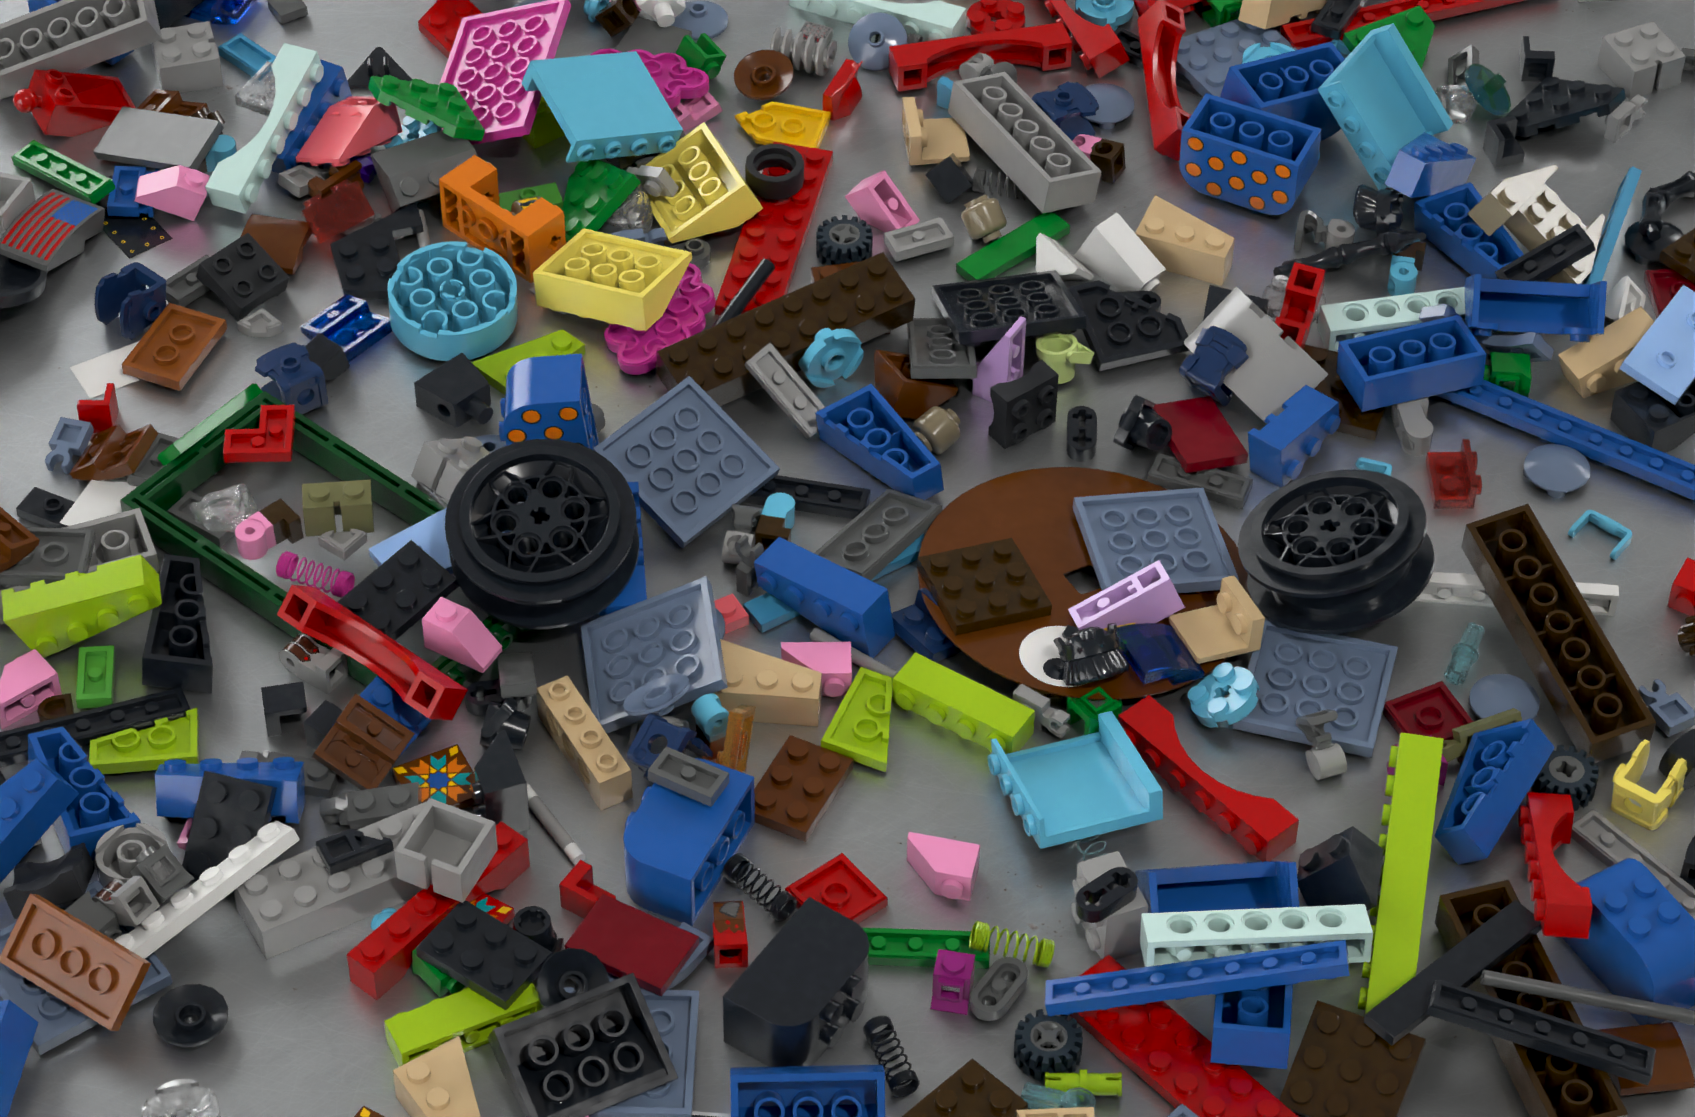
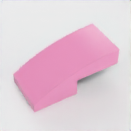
(696, 111)

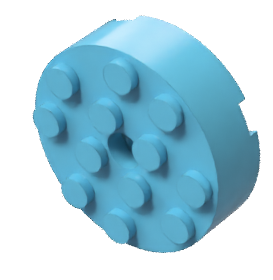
(452, 301)

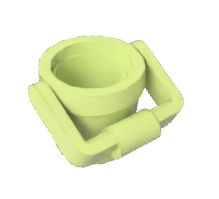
(1062, 353)

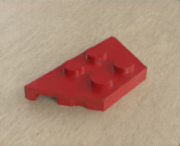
(443, 22)

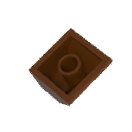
(907, 395)

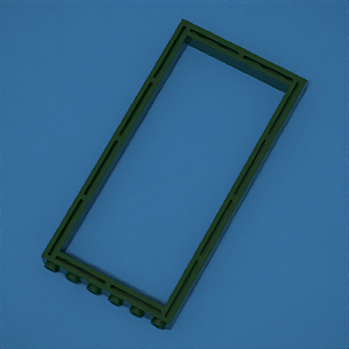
(239, 580)

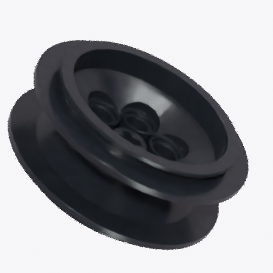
(1336, 551)
(554, 583)

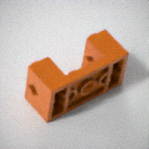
(473, 213)

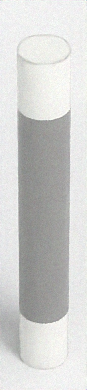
(554, 827)

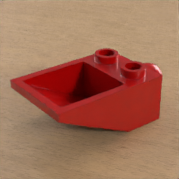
(72, 102)

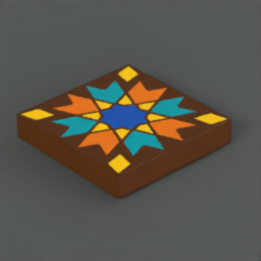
(441, 776)

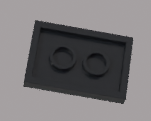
(400, 591)
(225, 817)
(483, 954)

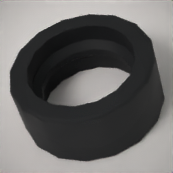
(774, 156)

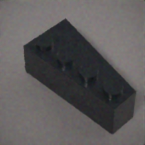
(177, 634)

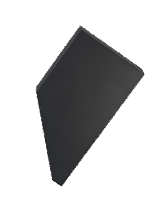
(350, 849)

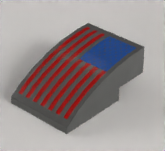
(52, 230)

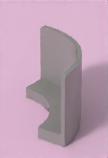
(1274, 365)

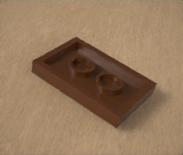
(799, 787)

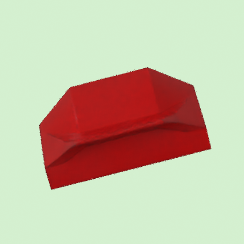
(843, 91)

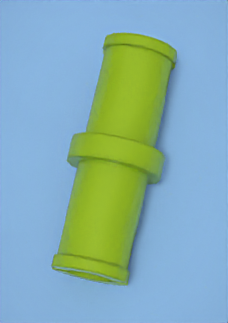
(1097, 1083)

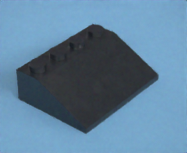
(583, 1052)

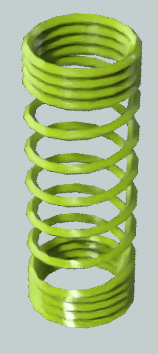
(1043, 953)

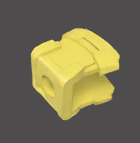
(1653, 806)

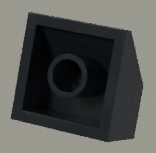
(501, 786)
(1341, 871)

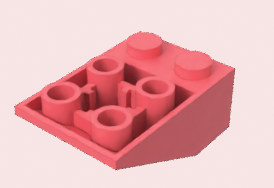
(350, 130)

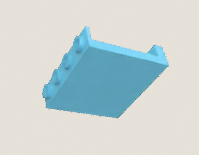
(1382, 100)
(605, 105)
(1079, 785)

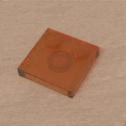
(737, 738)

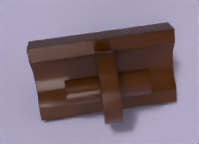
(336, 175)

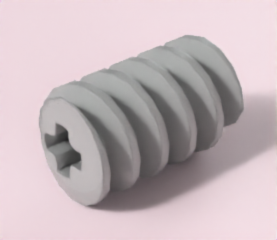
(805, 54)

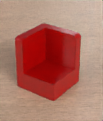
(100, 412)
(578, 891)

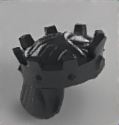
(1378, 209)
(1090, 654)

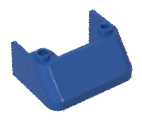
(1535, 307)
(1220, 887)

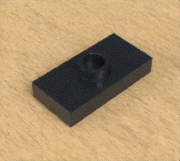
(44, 508)

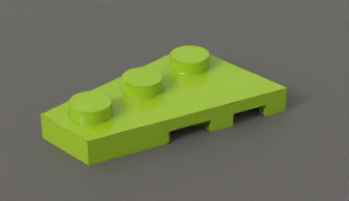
(497, 366)
(863, 721)
(149, 747)

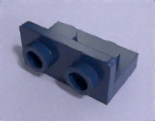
(920, 630)

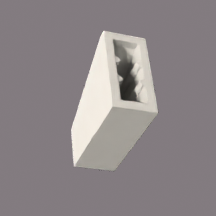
(1120, 257)

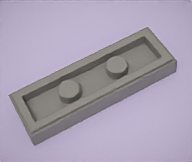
(786, 388)

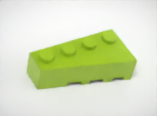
(81, 605)

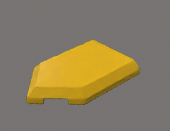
(785, 124)

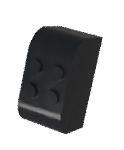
(799, 989)

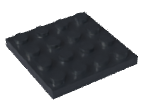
(990, 306)

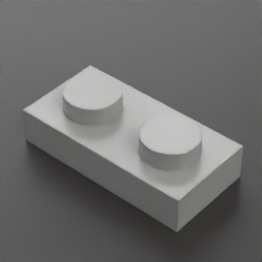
(918, 239)

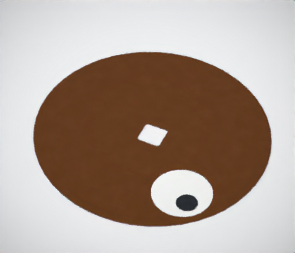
(1039, 517)

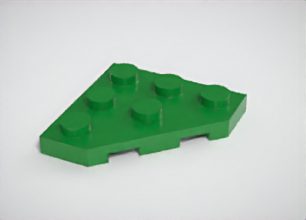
(1412, 25)
(429, 102)
(594, 195)

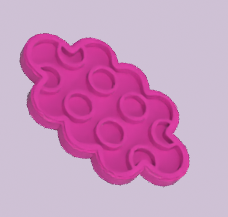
(671, 75)
(681, 319)

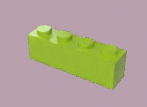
(962, 705)
(456, 1015)

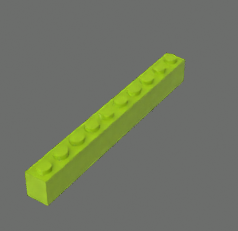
(1404, 866)

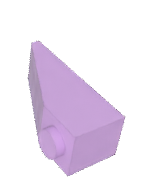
(1003, 362)
(1137, 599)

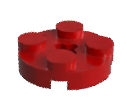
(1005, 12)

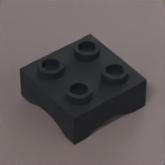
(242, 276)
(1024, 405)
(57, 881)

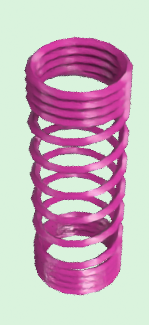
(287, 565)

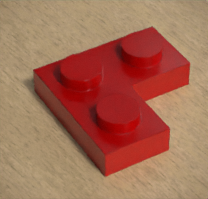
(267, 444)

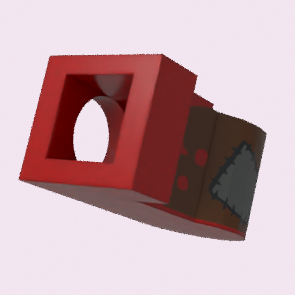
(729, 933)

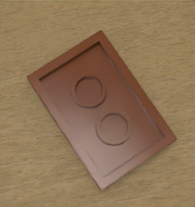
(174, 346)

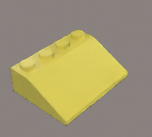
(710, 189)
(611, 279)

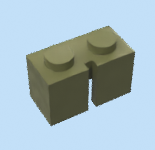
(342, 498)

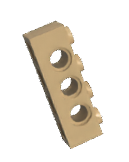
(584, 743)

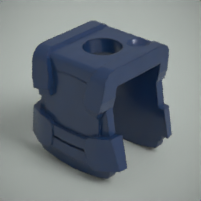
(1067, 108)
(129, 296)
(1212, 361)
(293, 377)
(677, 739)

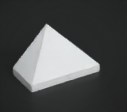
(1053, 256)
(1623, 299)

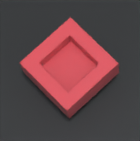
(732, 612)

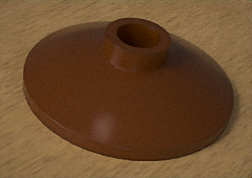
(762, 66)

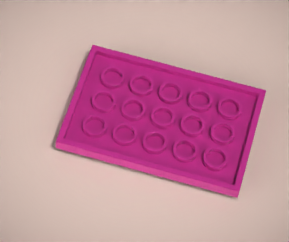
(493, 58)

